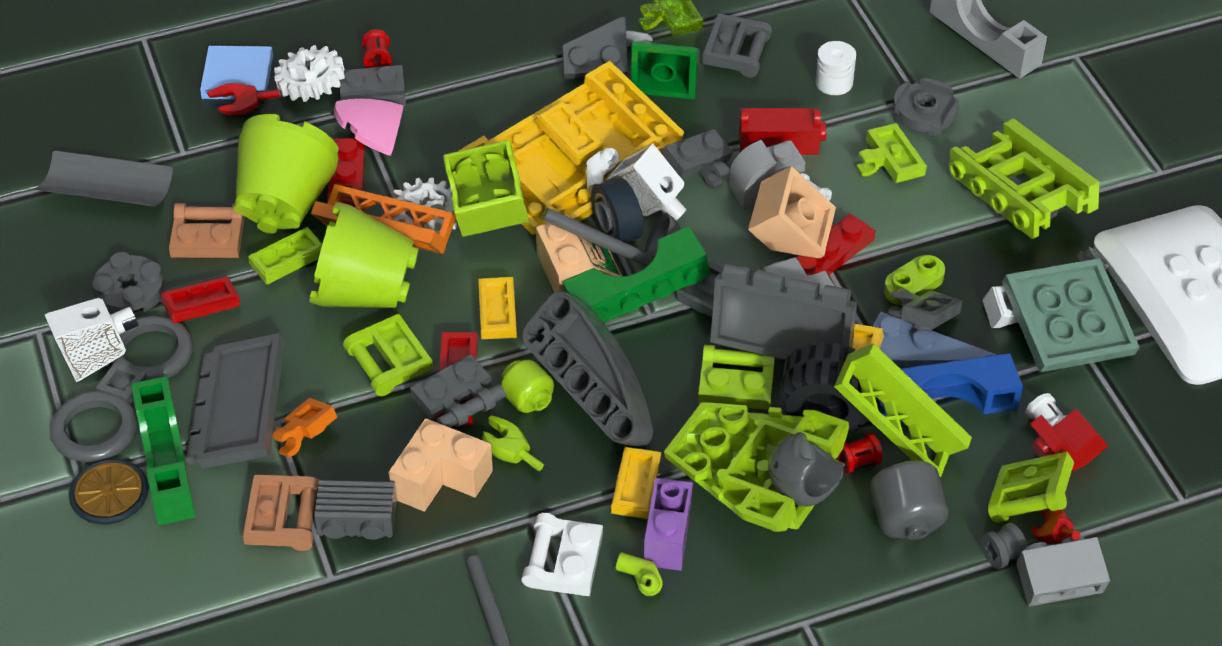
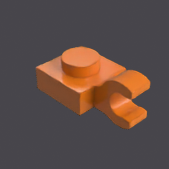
(307, 421)

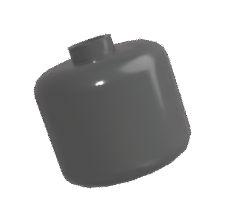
(909, 500)

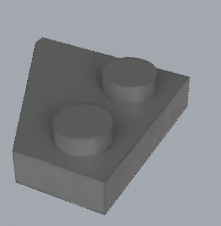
(596, 49)

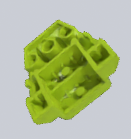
(730, 452)

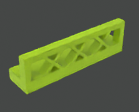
(903, 402)

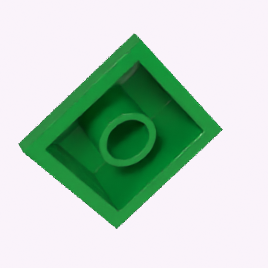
(665, 69)

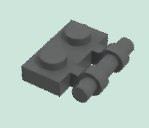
(453, 386)

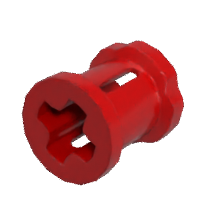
(382, 52)
(871, 453)

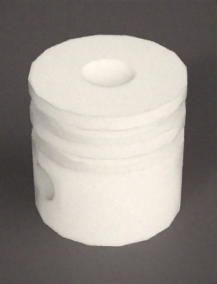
(835, 68)

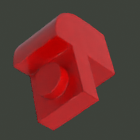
(1070, 435)

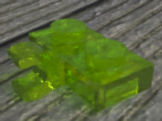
(678, 15)

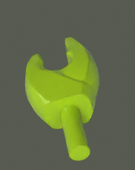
(512, 446)

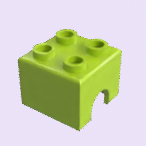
(485, 188)

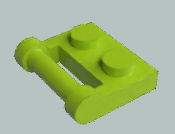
(398, 348)
(733, 385)
(1028, 478)

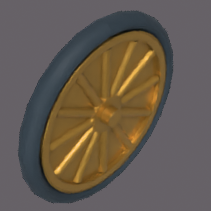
(108, 491)

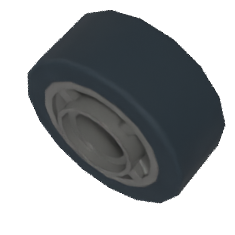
(617, 210)

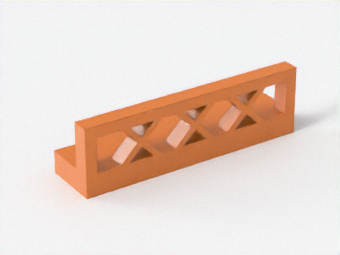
(423, 237)

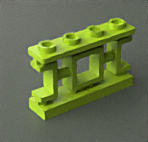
(1024, 152)

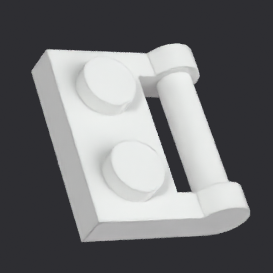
(575, 558)

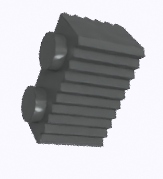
(355, 508)

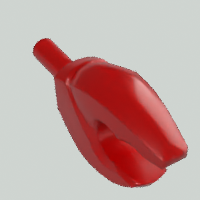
(245, 95)
(1055, 528)

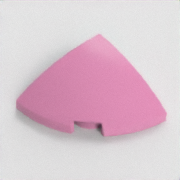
(371, 121)

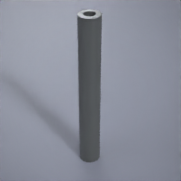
(487, 601)

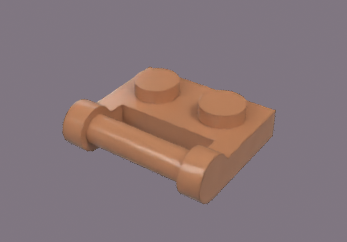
(205, 239)
(269, 511)

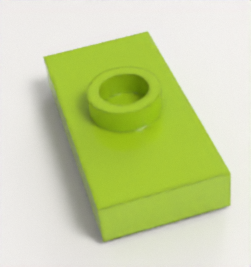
(286, 255)

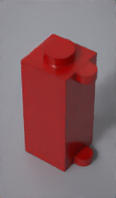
(780, 125)

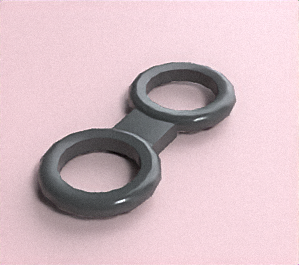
(116, 392)

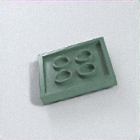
(1070, 315)

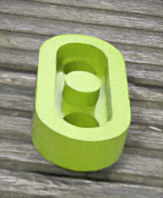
(919, 276)

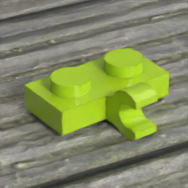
(892, 151)

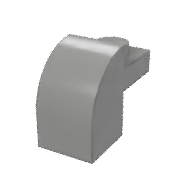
(759, 163)

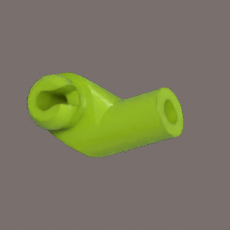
(644, 572)

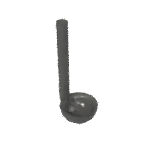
(664, 226)

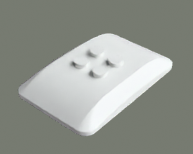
(1174, 284)

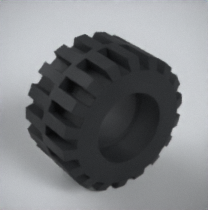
(810, 383)

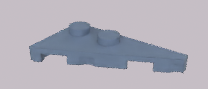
(916, 347)

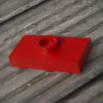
(200, 299)

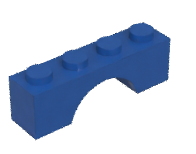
(985, 382)

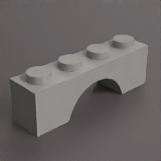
(1015, 48)

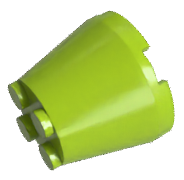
(281, 171)
(362, 262)

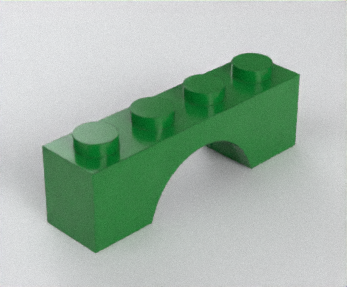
(677, 264)
(163, 451)

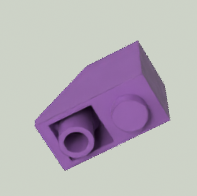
(668, 523)

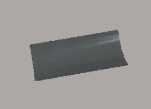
(107, 178)

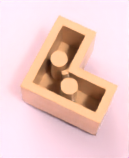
(440, 458)

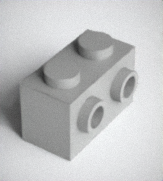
(1062, 570)

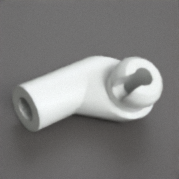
(600, 165)

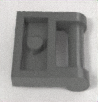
(726, 41)

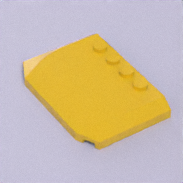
(613, 112)

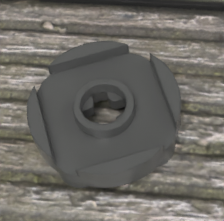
(932, 120)
(127, 269)

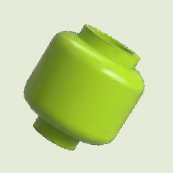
(527, 386)

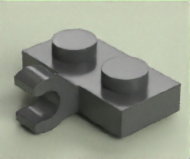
(701, 154)
(927, 310)

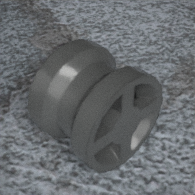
(1003, 545)

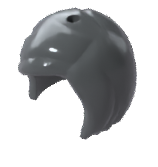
(803, 470)

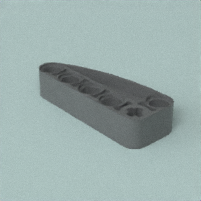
(593, 356)

